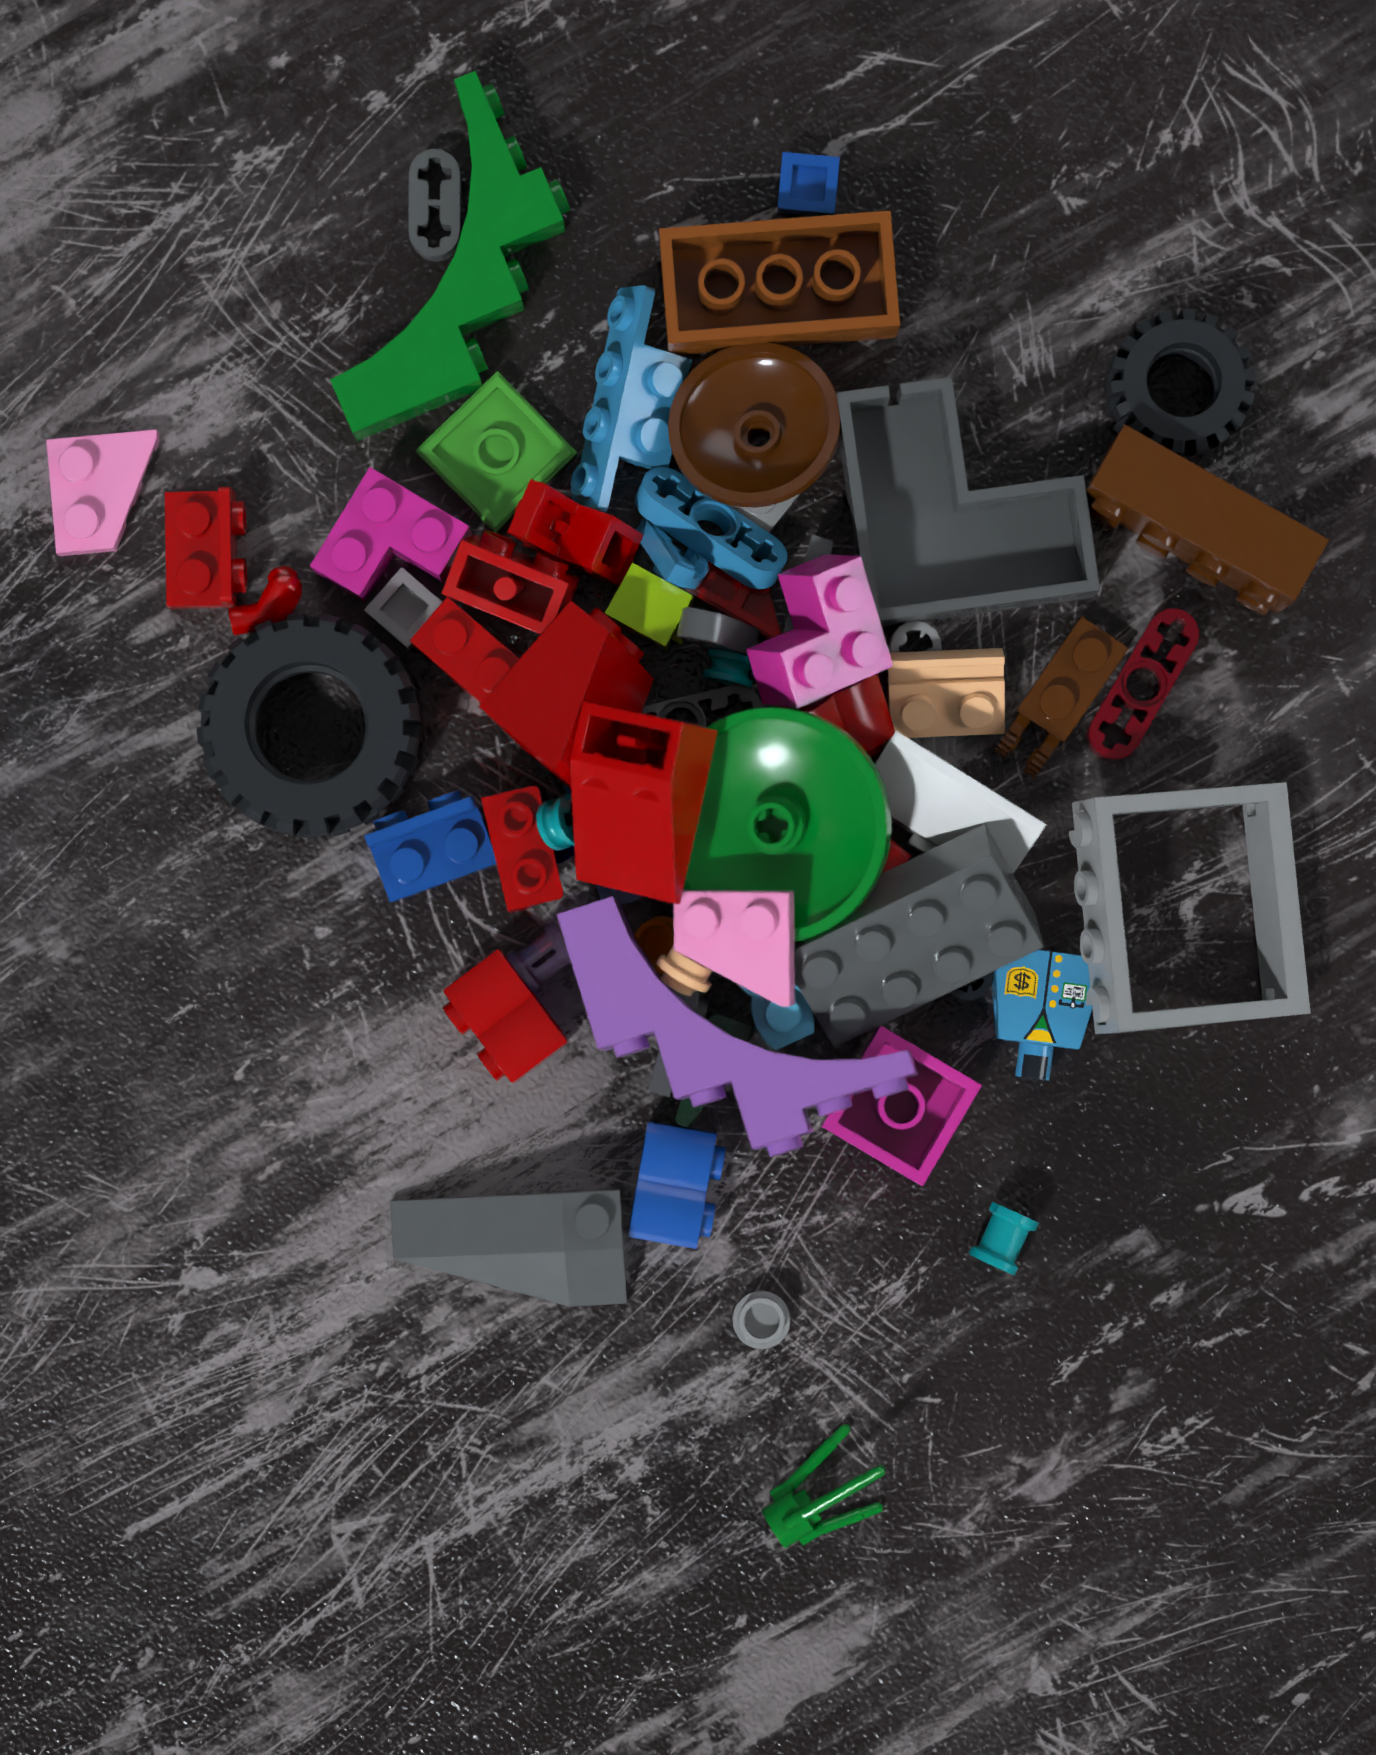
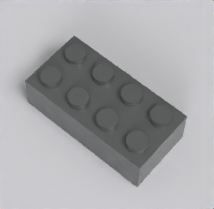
(917, 937)

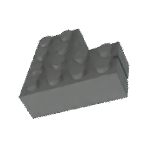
(934, 543)

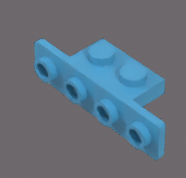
(629, 401)

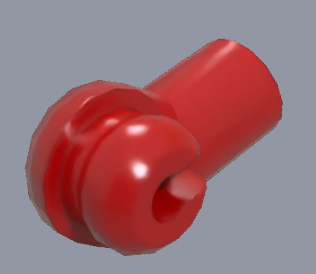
(275, 603)

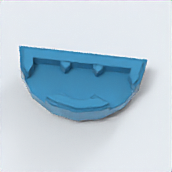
(670, 561)

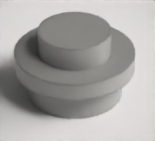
(761, 1319)

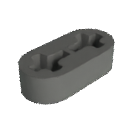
(420, 204)
(716, 631)

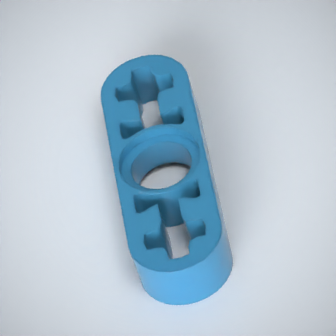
(751, 538)

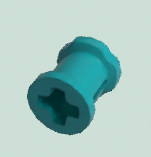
(1003, 1238)

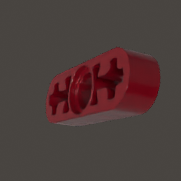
(1151, 641)

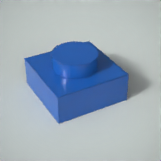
(808, 184)

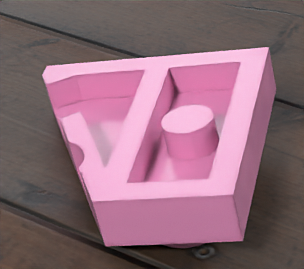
(95, 487)
(741, 937)

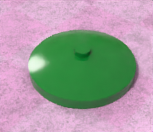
(792, 811)

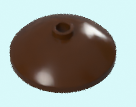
(750, 394)

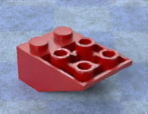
(637, 799)

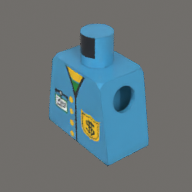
(1041, 1007)

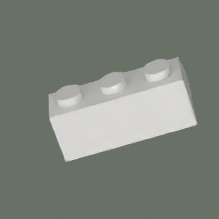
(943, 803)

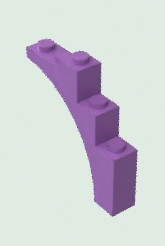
(772, 1089)

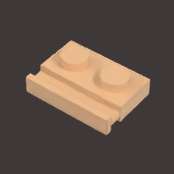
(947, 692)

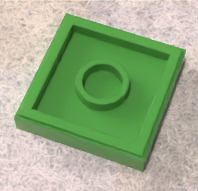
(494, 451)

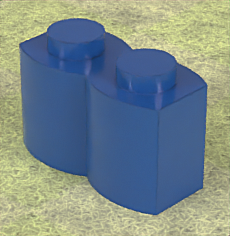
(674, 1185)

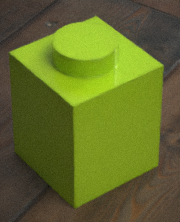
(649, 607)

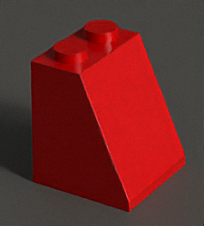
(568, 663)

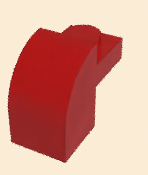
(574, 533)

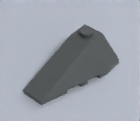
(532, 1243)

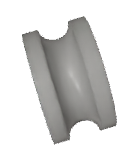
(899, 638)

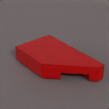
(738, 601)

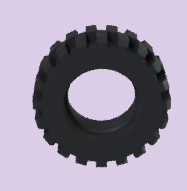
(232, 711)

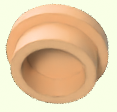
(684, 973)

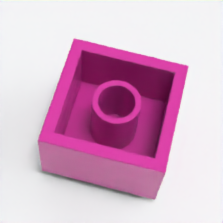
(912, 1125)

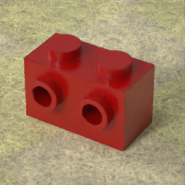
(509, 583)

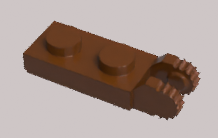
(1064, 691)

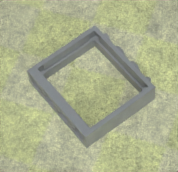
(1273, 901)

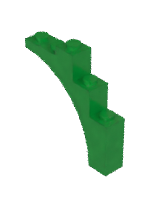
(505, 214)

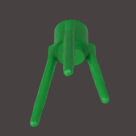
(797, 1515)

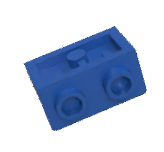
(431, 846)

